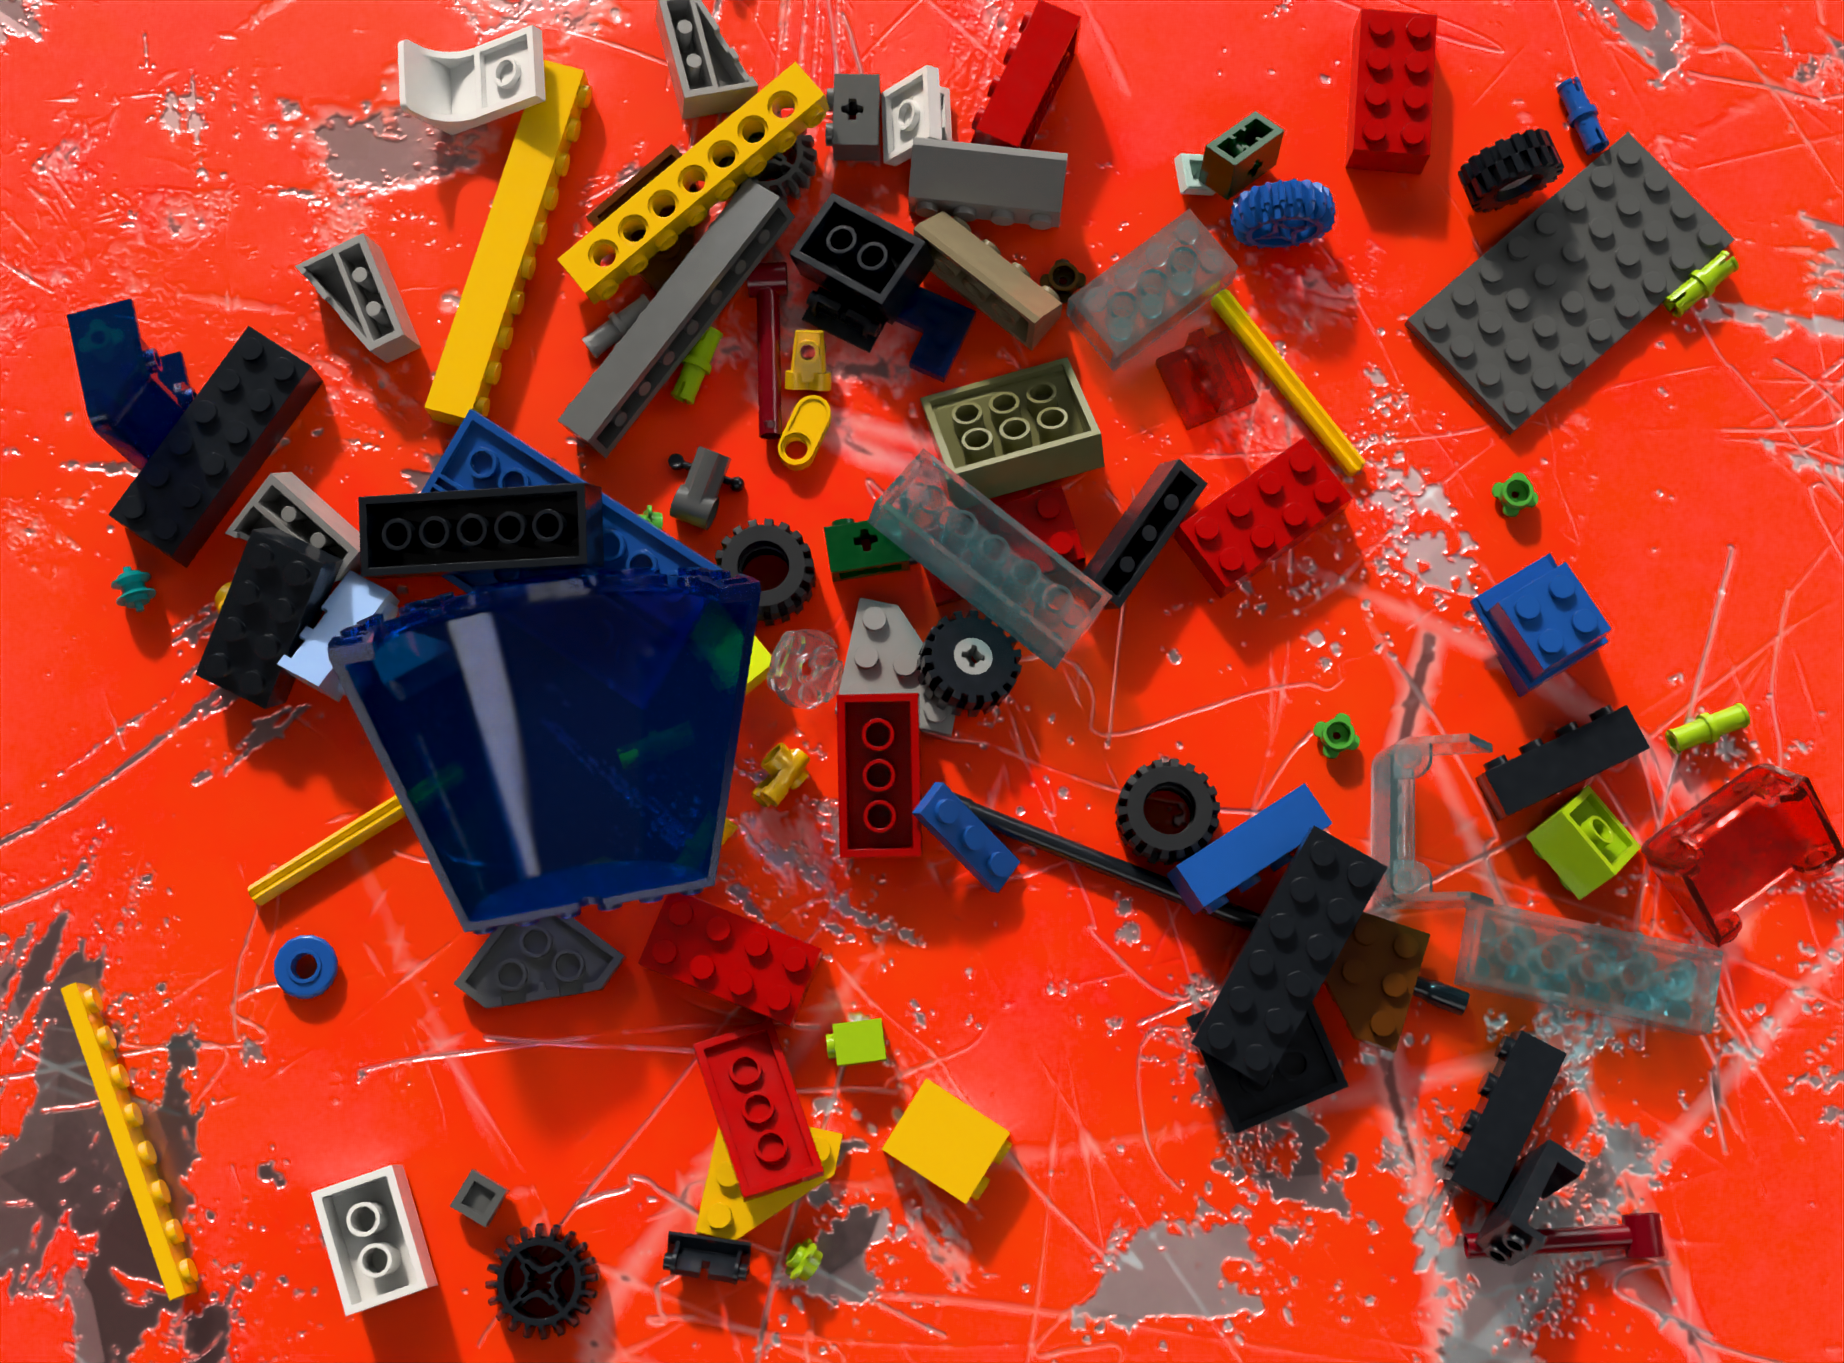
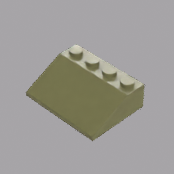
(1016, 429)

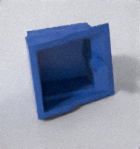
(1540, 623)

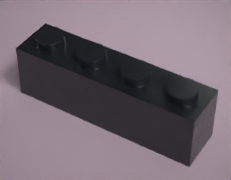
(1144, 530)
(1562, 761)
(1503, 1115)

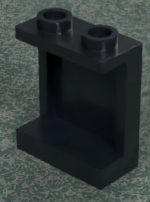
(1537, 1175)

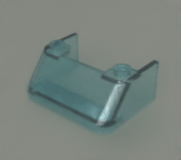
(1393, 776)

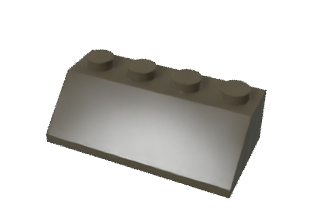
(989, 280)

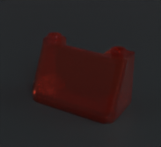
(1741, 846)

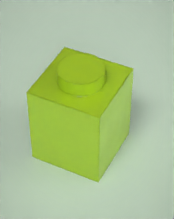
(857, 1042)

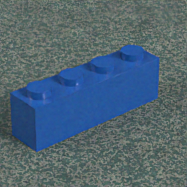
(1247, 850)

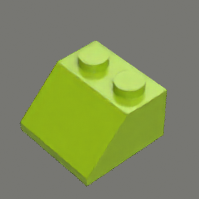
(1583, 843)

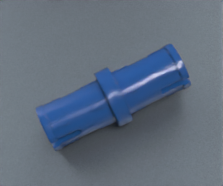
(1582, 115)

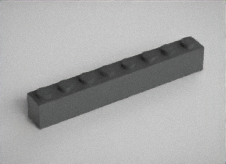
(676, 317)

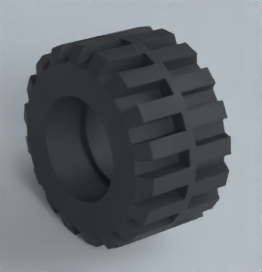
(775, 541)
(1176, 779)

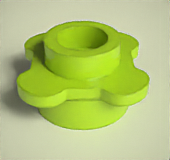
(803, 1260)

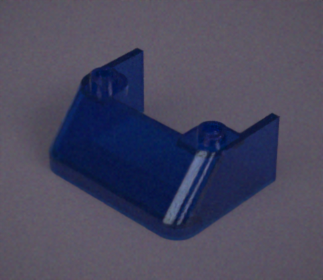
(126, 386)

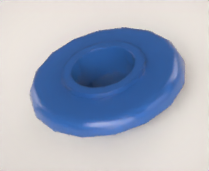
(291, 953)

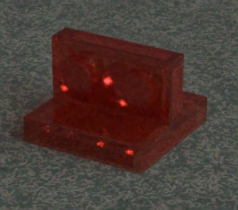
(1206, 378)

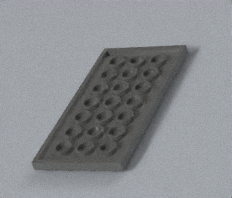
(1568, 282)

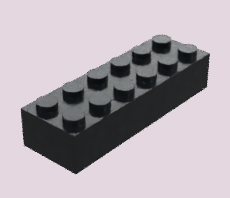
(217, 446)
(481, 531)
(1288, 955)

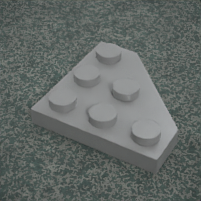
(885, 659)

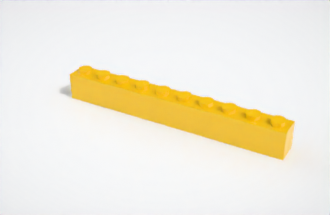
(508, 247)

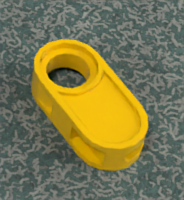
(806, 424)

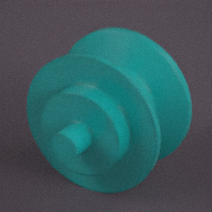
(133, 589)

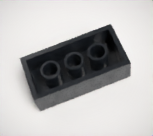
(265, 610)

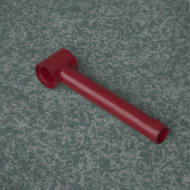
(767, 284)
(1638, 1235)

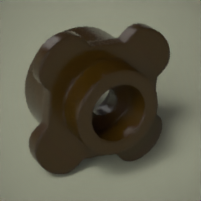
(1064, 270)

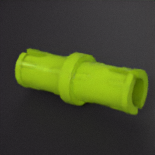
(1701, 283)
(696, 366)
(1707, 728)

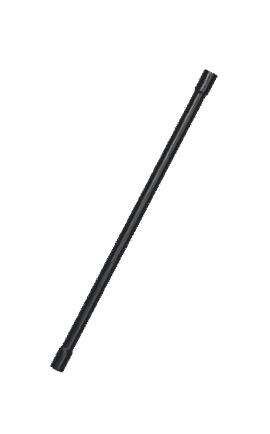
(1431, 991)

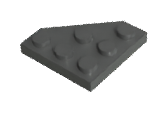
(539, 963)

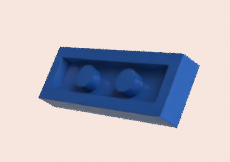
(966, 837)

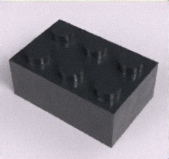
(862, 258)

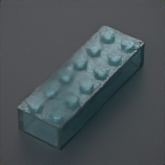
(988, 558)
(1589, 968)

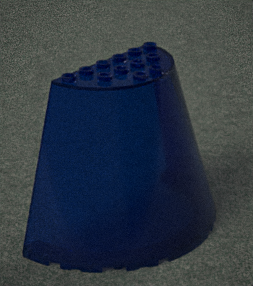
(560, 733)

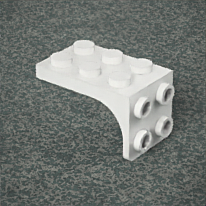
(473, 84)

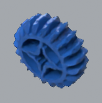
(1282, 213)

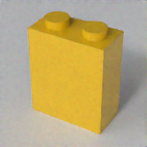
(948, 1142)

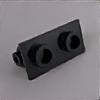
(843, 319)
(725, 1258)

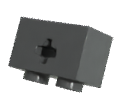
(860, 97)

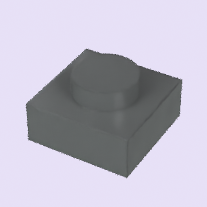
(479, 1198)

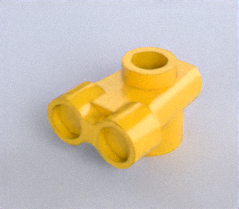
(805, 372)
(785, 771)

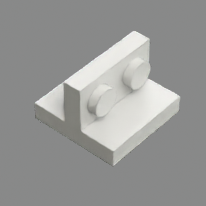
(914, 109)

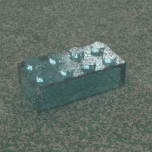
(1151, 289)

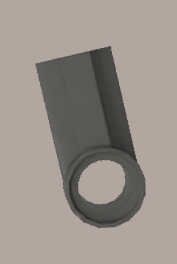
(698, 498)

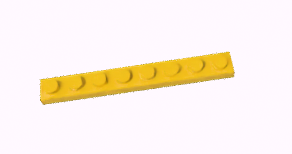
(135, 1153)

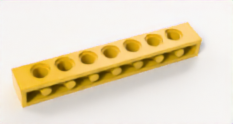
(700, 163)

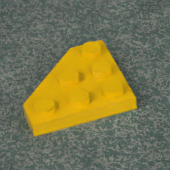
(722, 1206)

